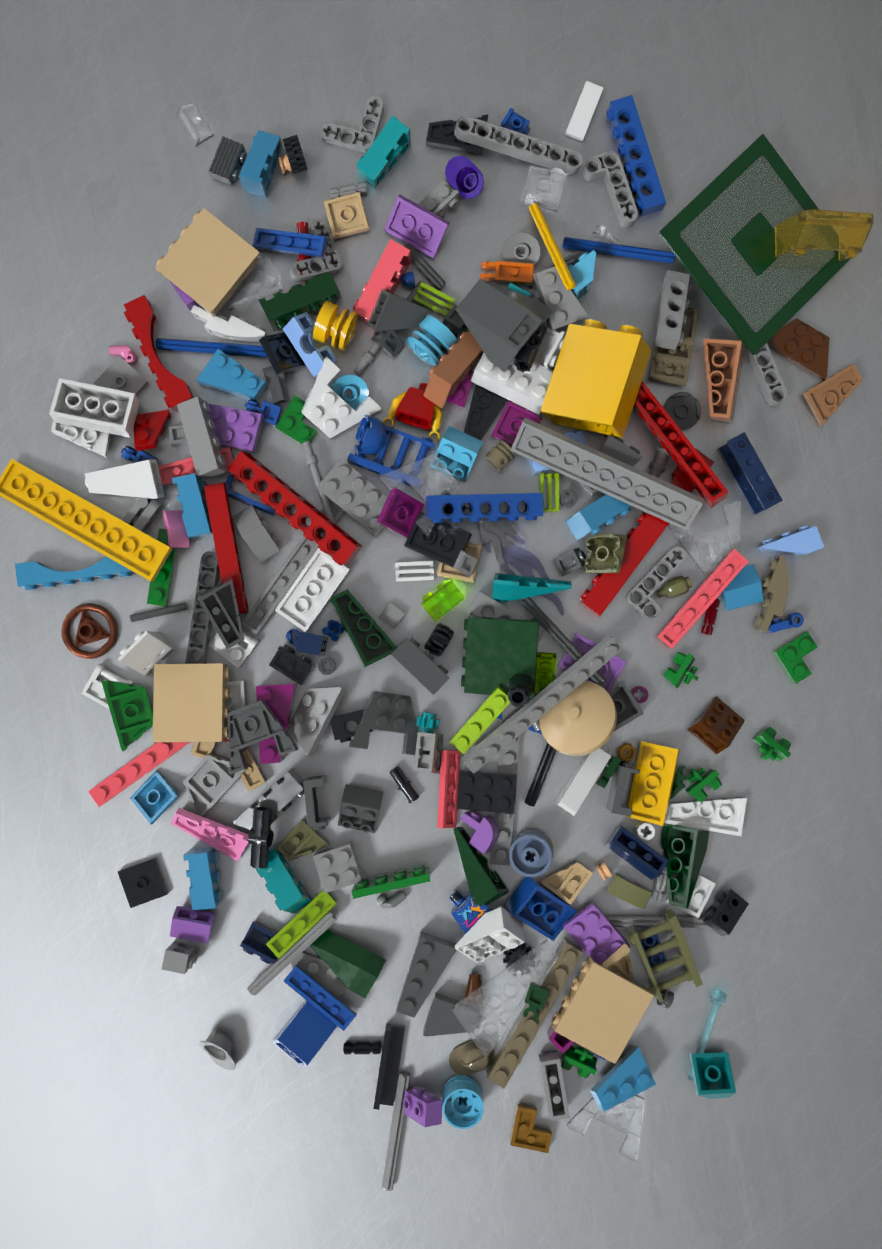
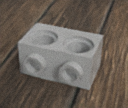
(428, 752)
(179, 957)

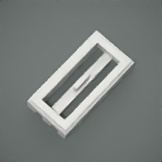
(411, 571)

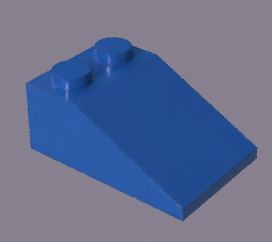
(539, 908)

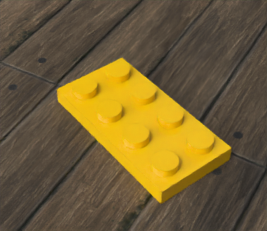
(654, 783)

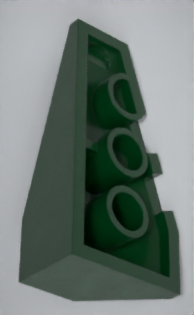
(685, 851)
(482, 882)
(350, 962)

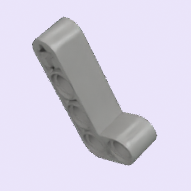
(615, 190)
(657, 579)

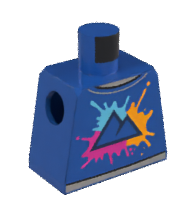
(466, 911)

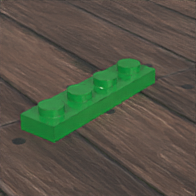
(160, 588)

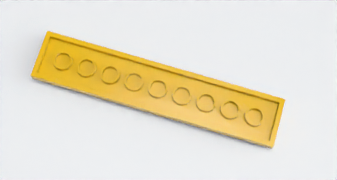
(83, 520)

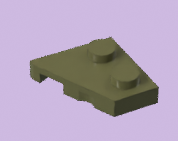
(301, 842)

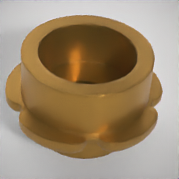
(626, 757)

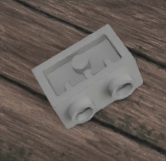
(441, 199)

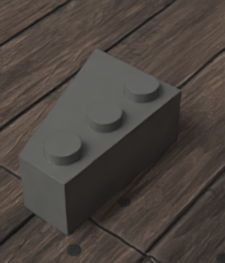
(223, 612)
(420, 664)

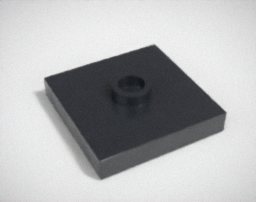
(281, 353)
(142, 882)

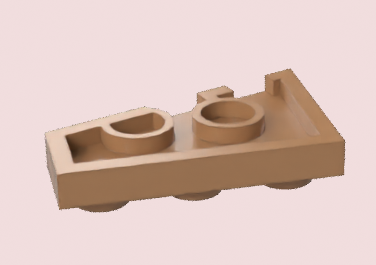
(831, 392)

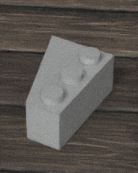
(555, 296)

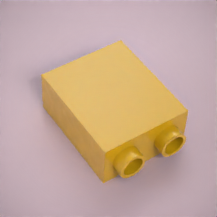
(597, 378)

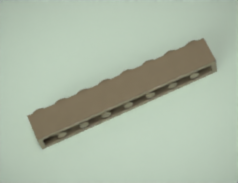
(525, 1028)

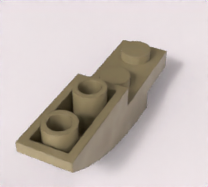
(777, 587)

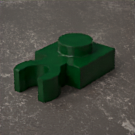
(608, 771)
(677, 784)
(536, 998)

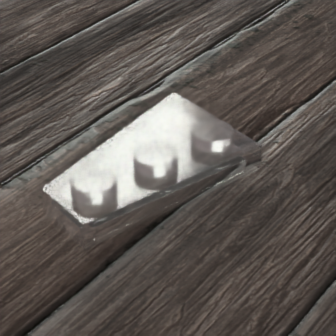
(259, 283)

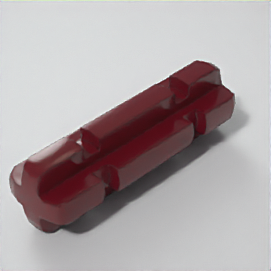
(710, 618)

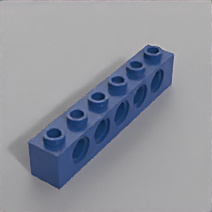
(626, 109)
(532, 501)

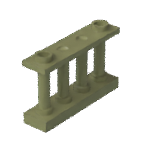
(677, 940)

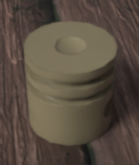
(500, 455)

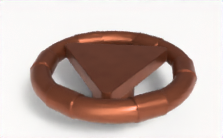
(89, 631)

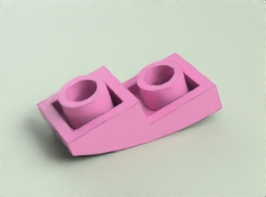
(176, 529)

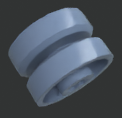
(531, 864)

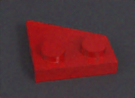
(149, 428)

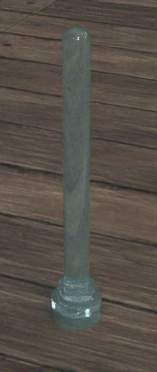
(717, 998)

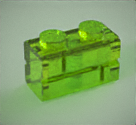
(442, 600)

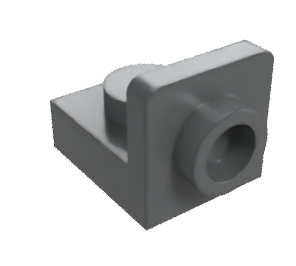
(453, 321)
(389, 341)
(570, 561)

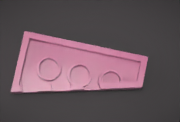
(220, 837)

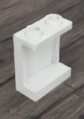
(550, 348)

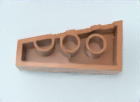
(452, 369)
(723, 369)

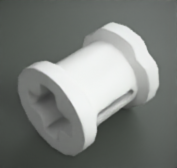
(647, 835)

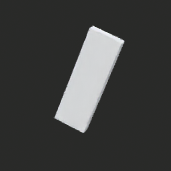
(584, 111)

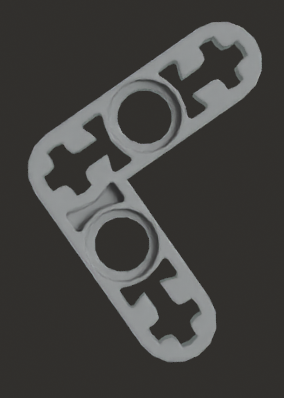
(363, 133)
(324, 262)

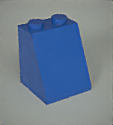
(304, 1034)

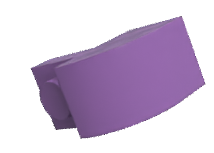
(486, 831)

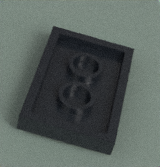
(441, 544)
(487, 792)

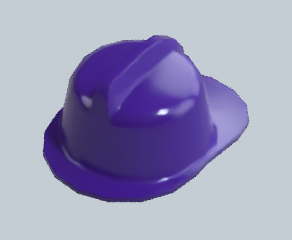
(464, 177)

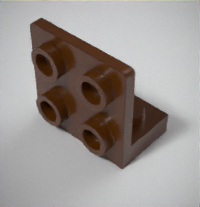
(717, 726)

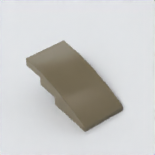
(673, 365)

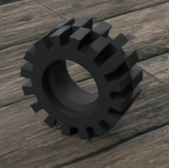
(295, 154)

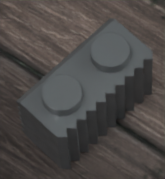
(227, 161)

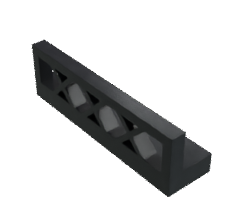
(389, 1065)

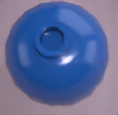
(371, 435)

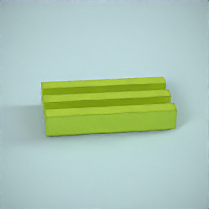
(434, 291)
(549, 476)

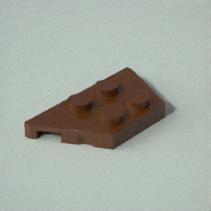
(803, 347)

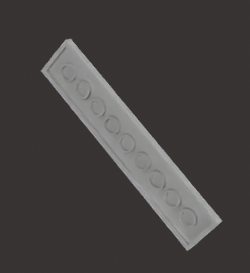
(606, 474)

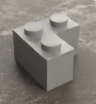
(256, 534)

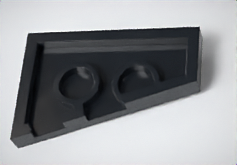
(442, 135)
(482, 412)

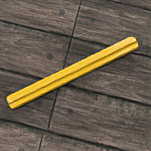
(552, 247)

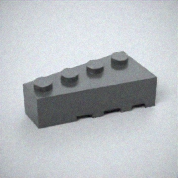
(625, 704)
(425, 968)

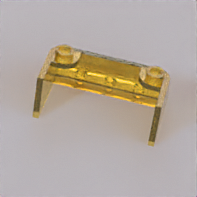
(824, 231)

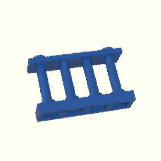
(376, 466)

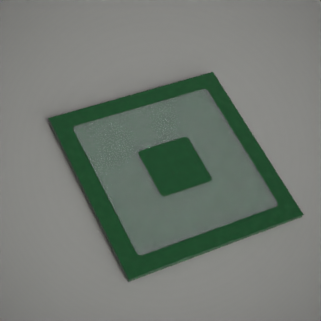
(730, 245)

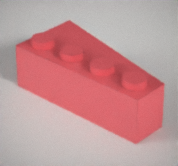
(386, 276)

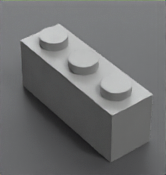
(554, 1086)

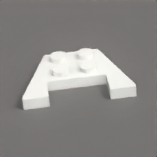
(328, 409)

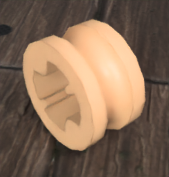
(284, 163)
(603, 871)

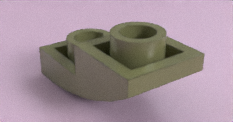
(629, 891)

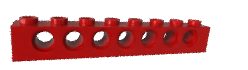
(679, 447)
(240, 471)

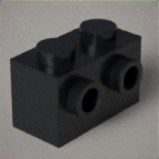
(725, 912)

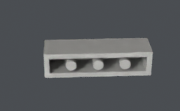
(201, 438)

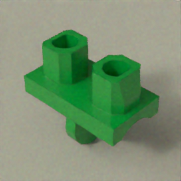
(685, 662)
(771, 748)
(701, 781)
(580, 1058)

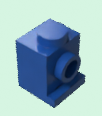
(513, 118)

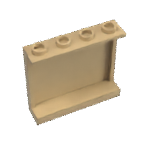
(208, 261)
(190, 702)
(601, 1010)

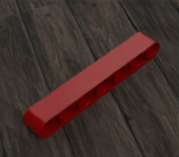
(225, 540)

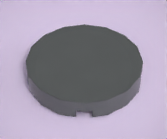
(683, 409)

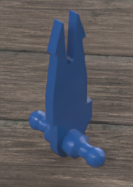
(236, 496)

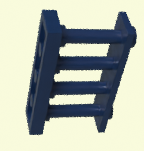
(749, 474)

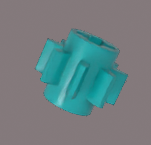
(427, 722)

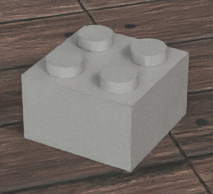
(338, 867)

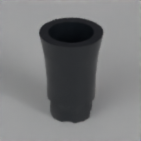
(520, 683)

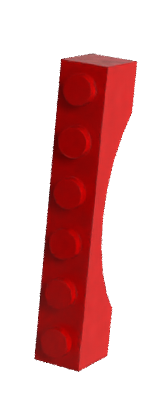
(143, 319)

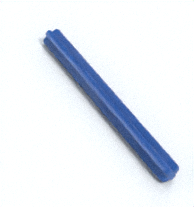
(618, 250)
(210, 347)

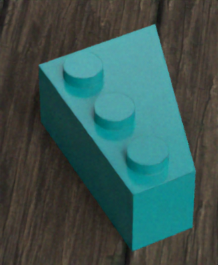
(384, 152)
(283, 883)

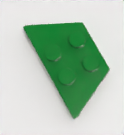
(129, 710)

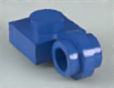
(269, 410)
(130, 453)
(778, 624)

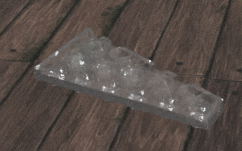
(497, 1003)

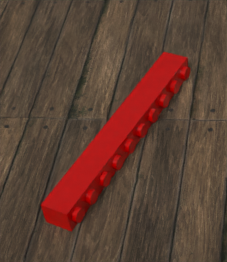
(637, 546)

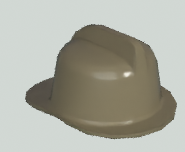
(469, 1059)

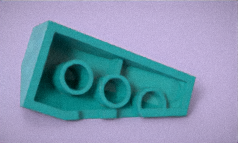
(515, 587)

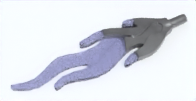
(509, 553)

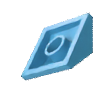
(743, 589)
(154, 797)

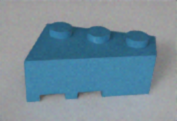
(260, 163)
(231, 377)
(194, 505)
(595, 515)
(203, 878)
(623, 1081)

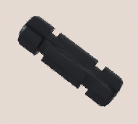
(362, 1048)

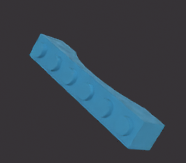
(36, 574)

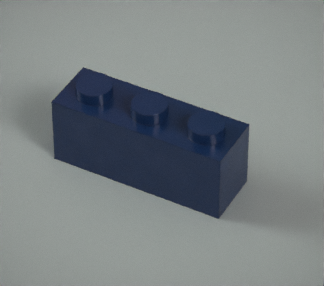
(310, 643)
(636, 853)

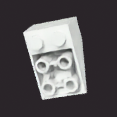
(146, 651)
(492, 935)

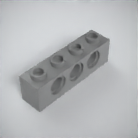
(664, 335)
(482, 601)

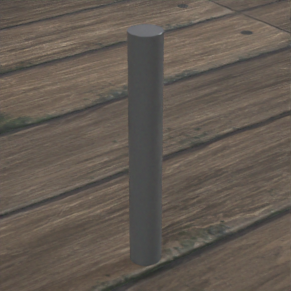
(158, 612)

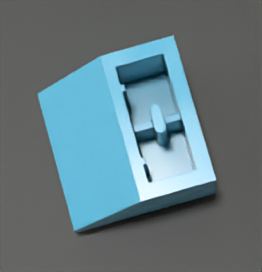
(583, 273)
(458, 452)

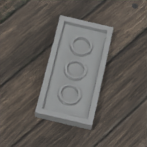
(354, 495)

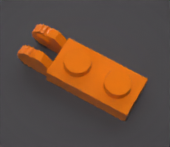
(508, 272)

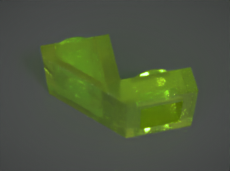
(544, 670)

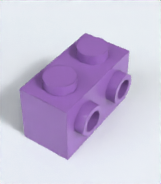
(195, 925)
(423, 1106)

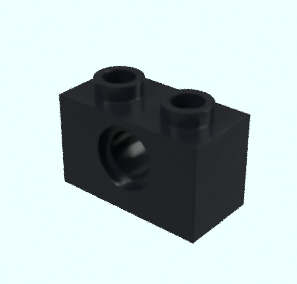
(339, 725)

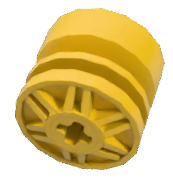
(333, 325)

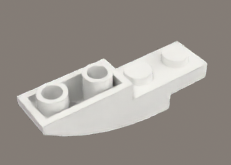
(235, 329)

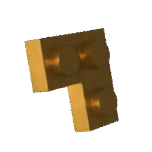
(524, 1132)

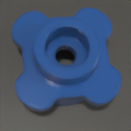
(336, 626)

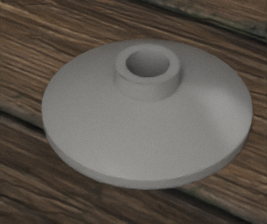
(521, 239)

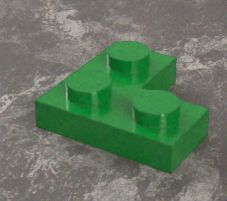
(292, 424)
(791, 656)

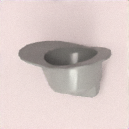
(218, 1048)

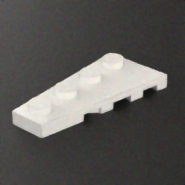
(710, 815)

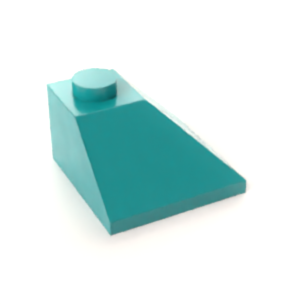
(713, 1075)

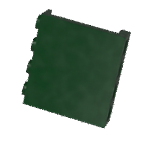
(497, 652)

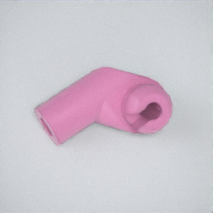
(124, 351)

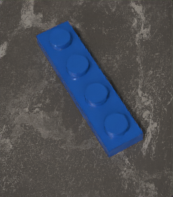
(290, 242)
(320, 997)

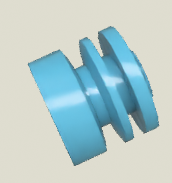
(434, 337)
(462, 1111)

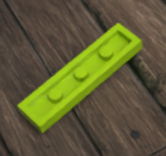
(480, 720)
(301, 924)

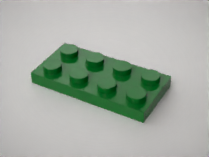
(386, 883)

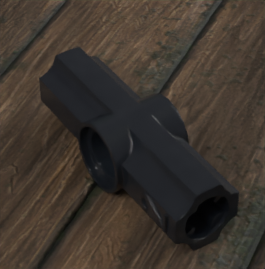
(530, 349)
(260, 837)

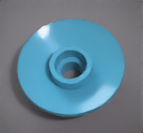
(358, 388)

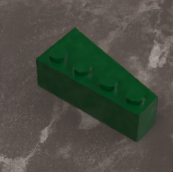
(300, 300)
(363, 632)

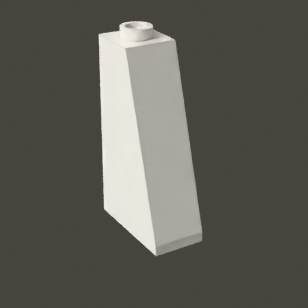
(132, 480)
(582, 780)

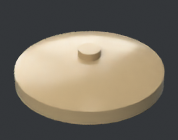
(580, 721)

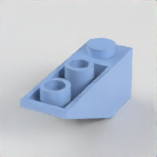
(799, 544)

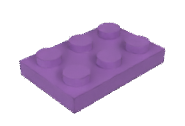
(416, 226)
(236, 427)
(609, 671)
(595, 933)

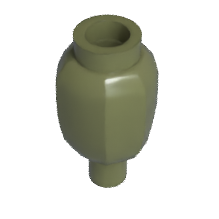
(675, 587)

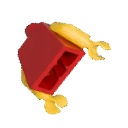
(415, 410)

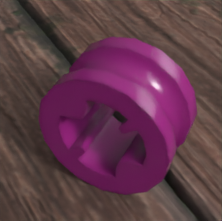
(644, 698)

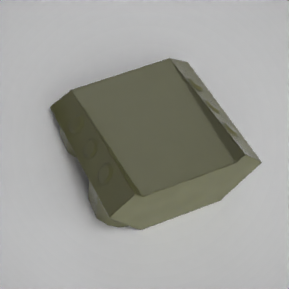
(605, 553)

